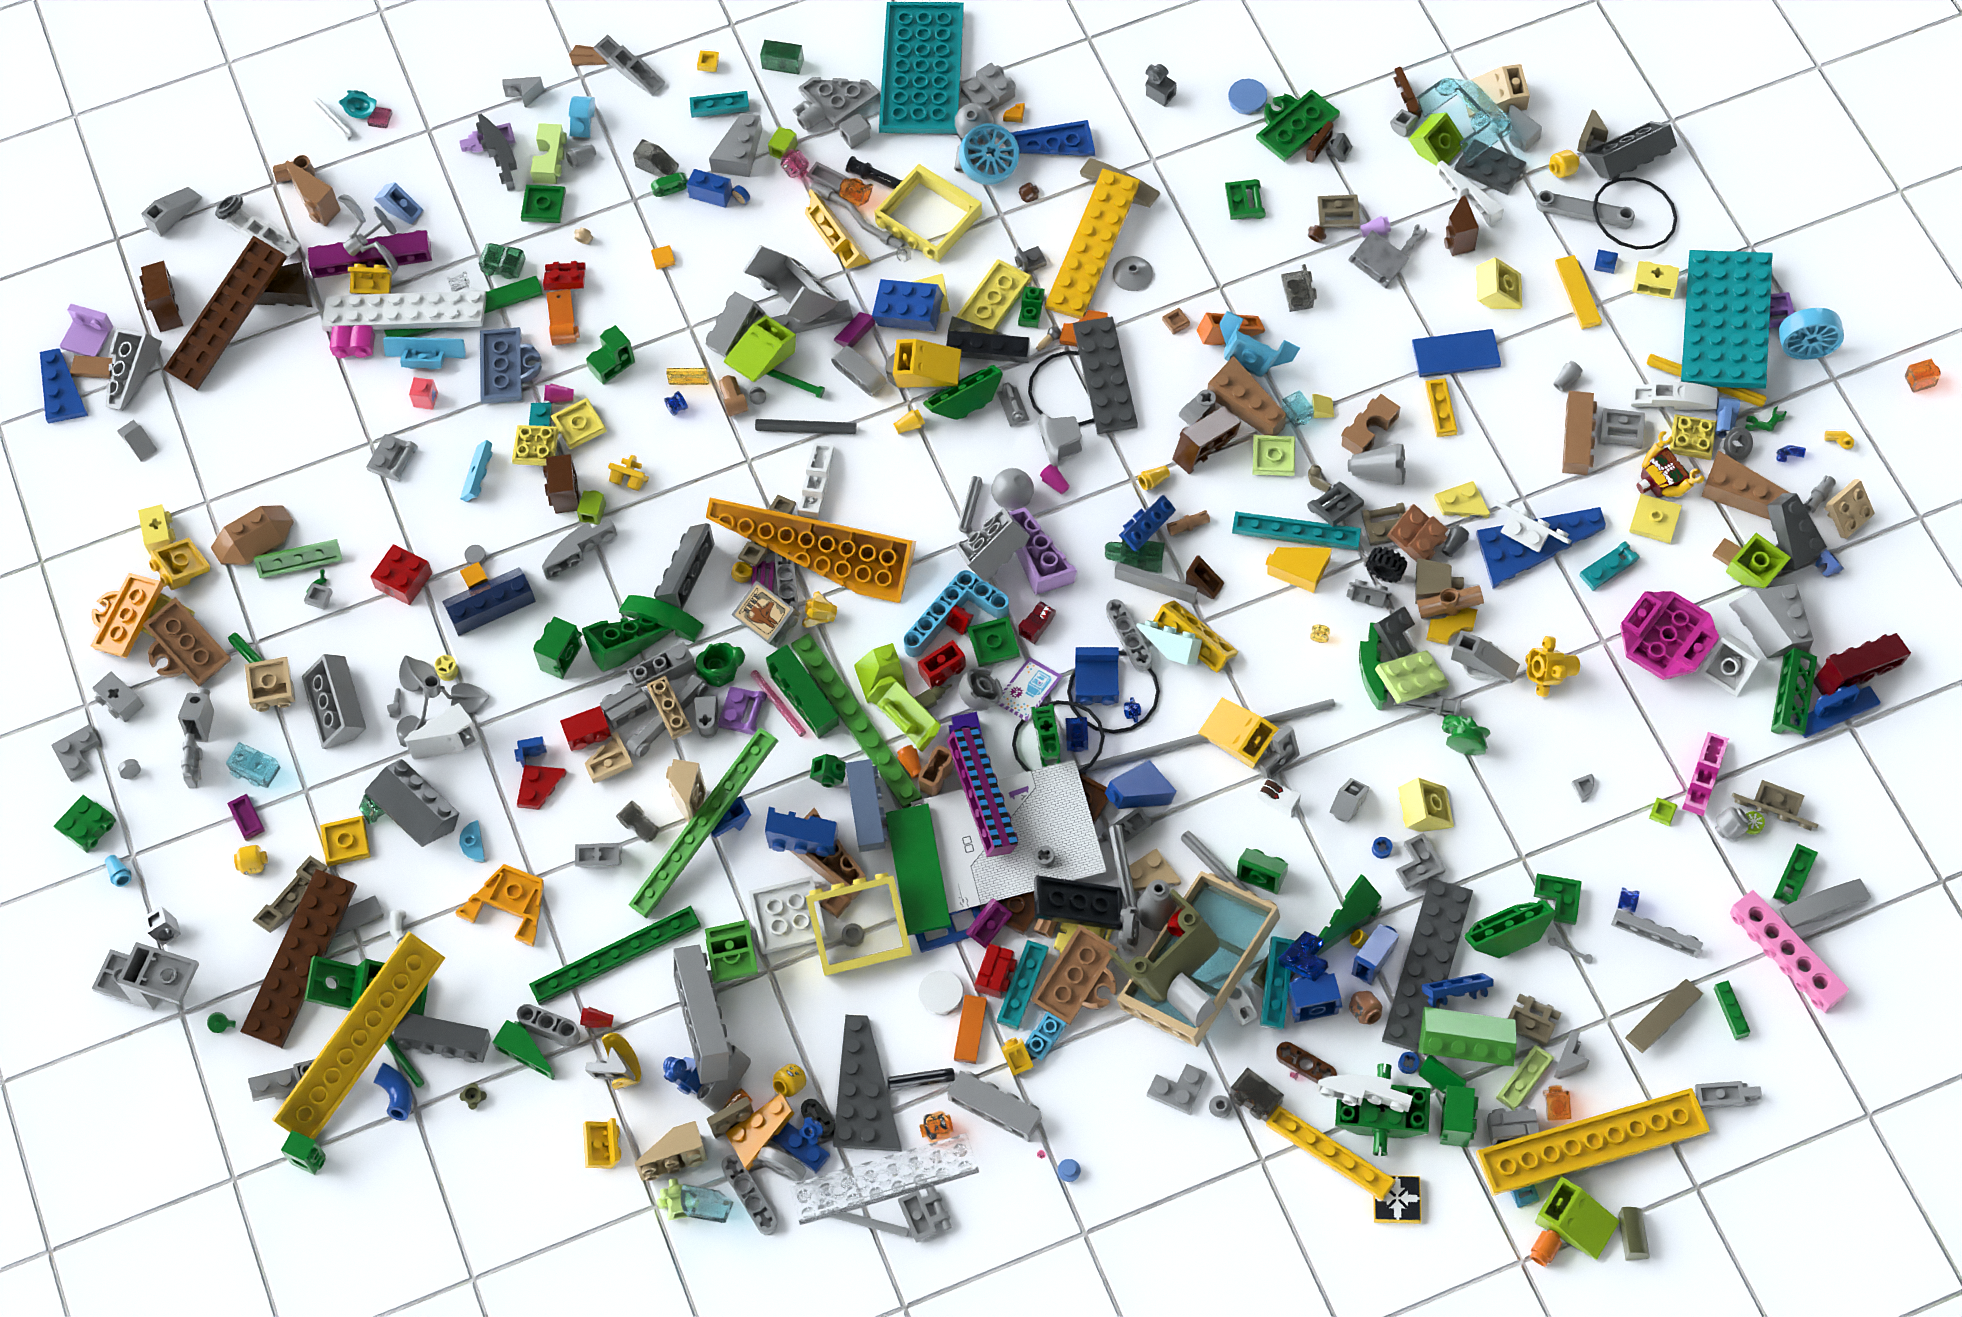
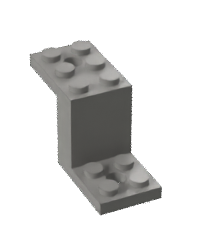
(145, 976)

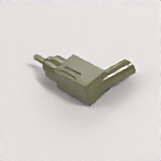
(929, 697)

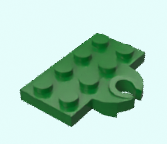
(1295, 122)

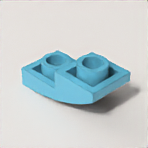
(1045, 1036)

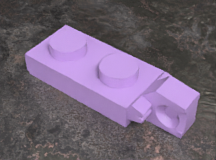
(473, 142)

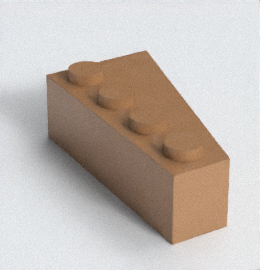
(1247, 399)
(1740, 487)

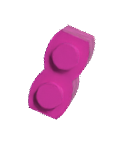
(352, 341)

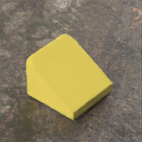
(1322, 406)

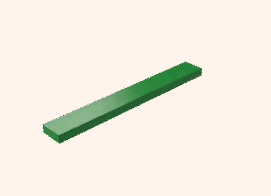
(495, 300)
(614, 955)

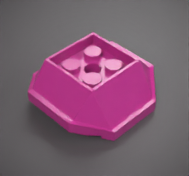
(1672, 616)

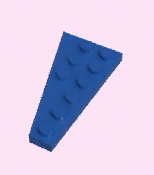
(1508, 557)

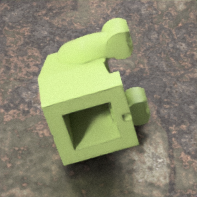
(673, 1201)

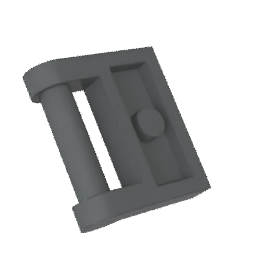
(1338, 508)

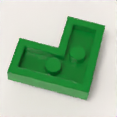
(1563, 891)

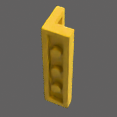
(1212, 646)

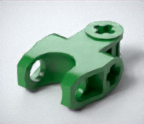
(1046, 733)

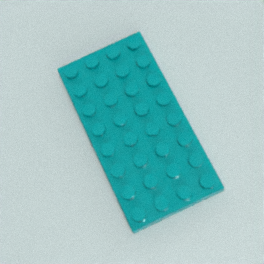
(921, 67)
(1727, 319)

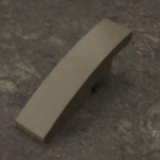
(1145, 195)
(1663, 1016)

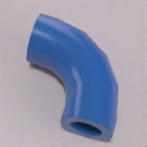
(398, 1091)

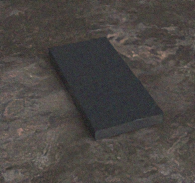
(1077, 902)

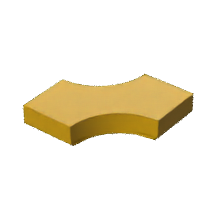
(1445, 628)

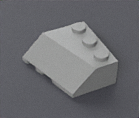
(993, 545)
(1775, 619)

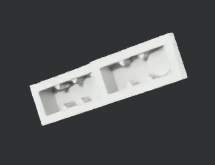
(1459, 186)

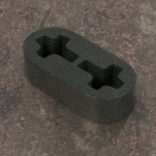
(821, 1115)

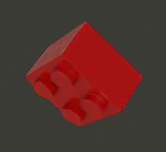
(401, 574)

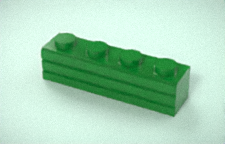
(1731, 1010)

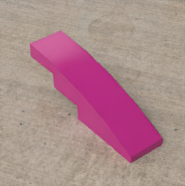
(1705, 773)

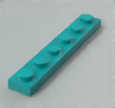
(1296, 530)

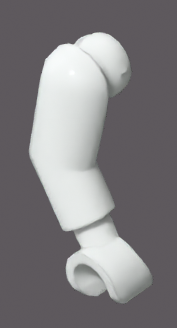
(396, 919)

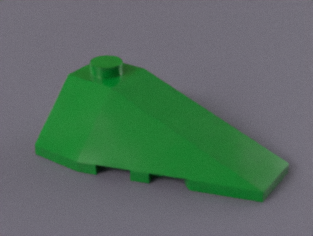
(620, 641)
(1358, 908)

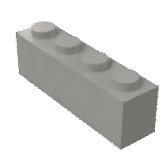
(994, 1105)

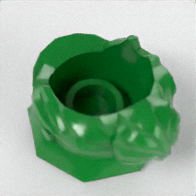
(719, 663)
(1465, 735)

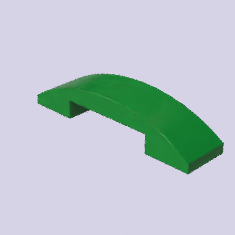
(663, 614)

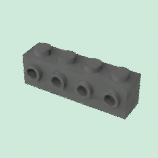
(442, 1037)

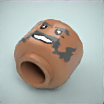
(1365, 1007)

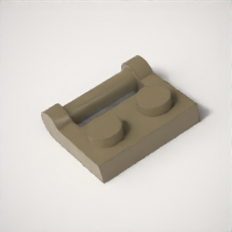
(1338, 206)
(1378, 531)

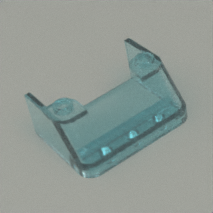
(1489, 123)

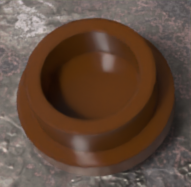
(1316, 233)

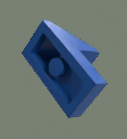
(735, 817)

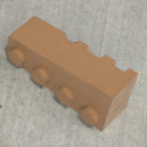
(836, 867)

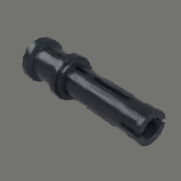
(865, 169)

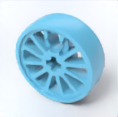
(983, 132)
(1811, 333)

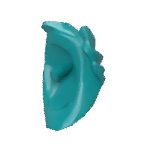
(358, 104)

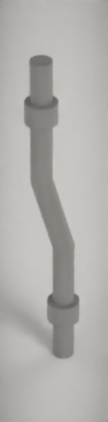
(829, 194)

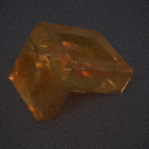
(1557, 1103)

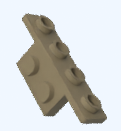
(1777, 800)

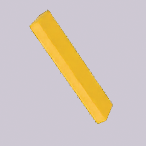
(1578, 292)

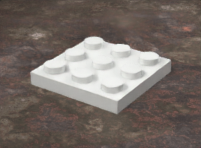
(783, 914)

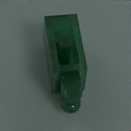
(1147, 558)

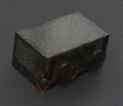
(1256, 1095)

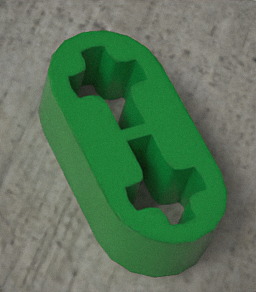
(669, 184)

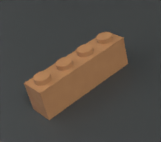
(1578, 433)

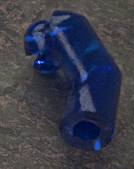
(1790, 450)

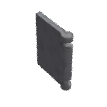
(1379, 258)

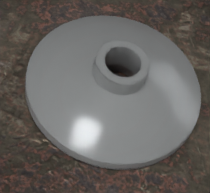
(1132, 280)

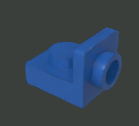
(529, 747)

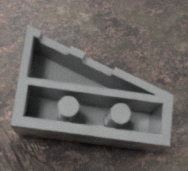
(733, 323)

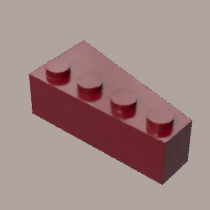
(1861, 663)

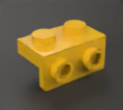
(370, 280)
(601, 1144)

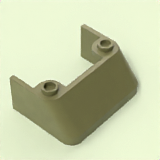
(1184, 956)

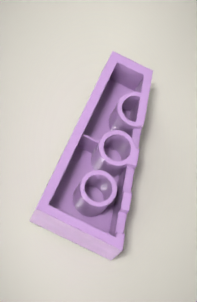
(1040, 559)

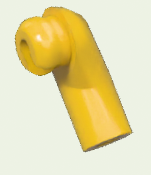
(1840, 437)

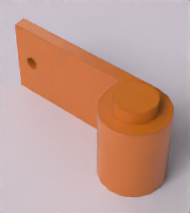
(561, 317)

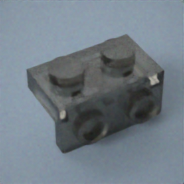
(1298, 289)

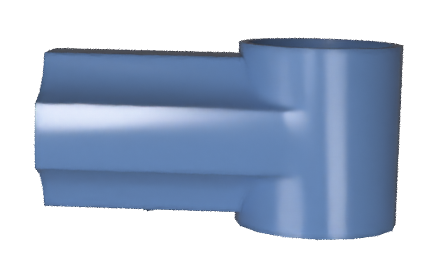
(1726, 413)

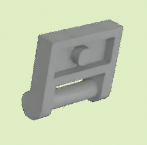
(1624, 422)
(387, 453)

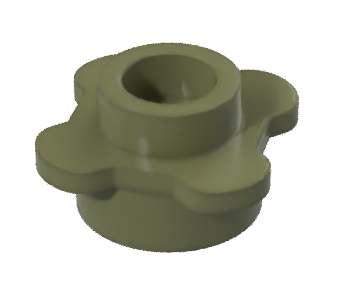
(469, 1091)

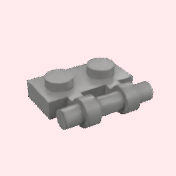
(190, 762)
(918, 1217)

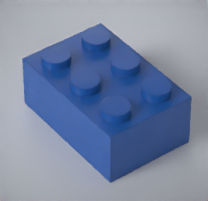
(907, 305)

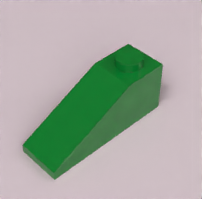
(517, 1044)

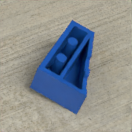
(800, 834)

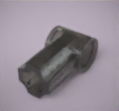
(634, 818)

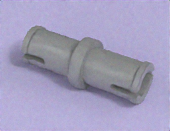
(1819, 494)

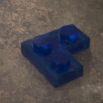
(1301, 957)

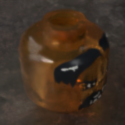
(936, 1126)

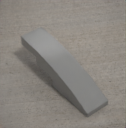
(628, 65)
(1824, 903)

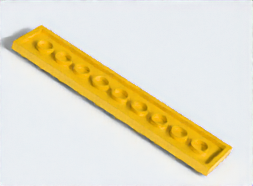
(359, 1037)
(1592, 1141)

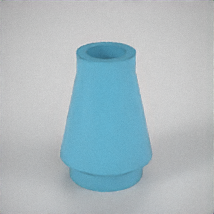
(117, 871)

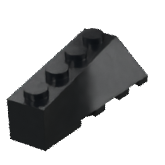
(985, 343)

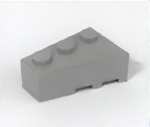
(738, 147)

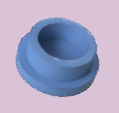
(1069, 1170)

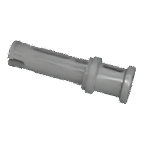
(1438, 705)

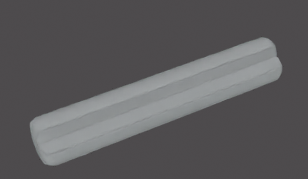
(970, 504)

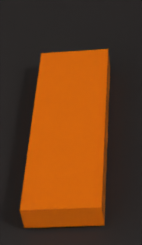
(970, 1029)

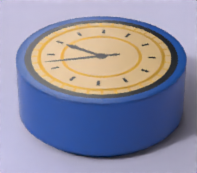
(740, 194)

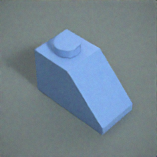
(398, 203)

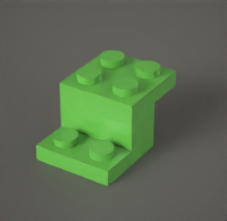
(731, 951)

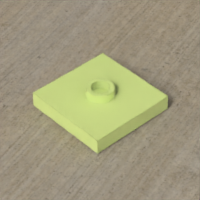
(1273, 455)

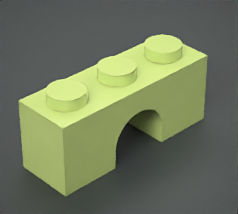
(547, 168)

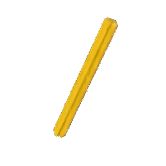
(1676, 368)

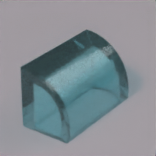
(705, 1203)

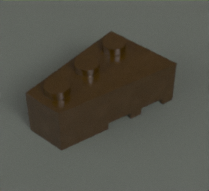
(288, 287)

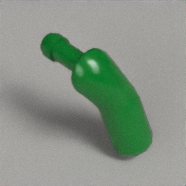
(322, 580)

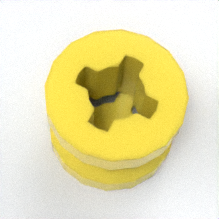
(446, 662)

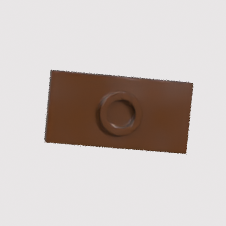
(1319, 141)

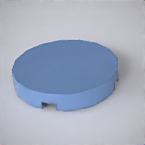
(1247, 96)

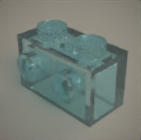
(252, 765)

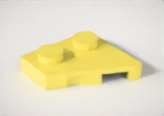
(1462, 501)

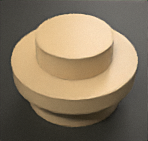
(583, 235)

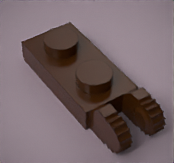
(1407, 95)

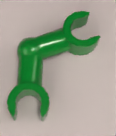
(1768, 426)

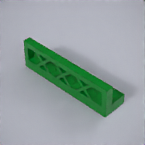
(1786, 691)

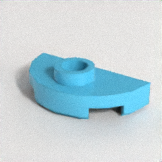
(471, 842)

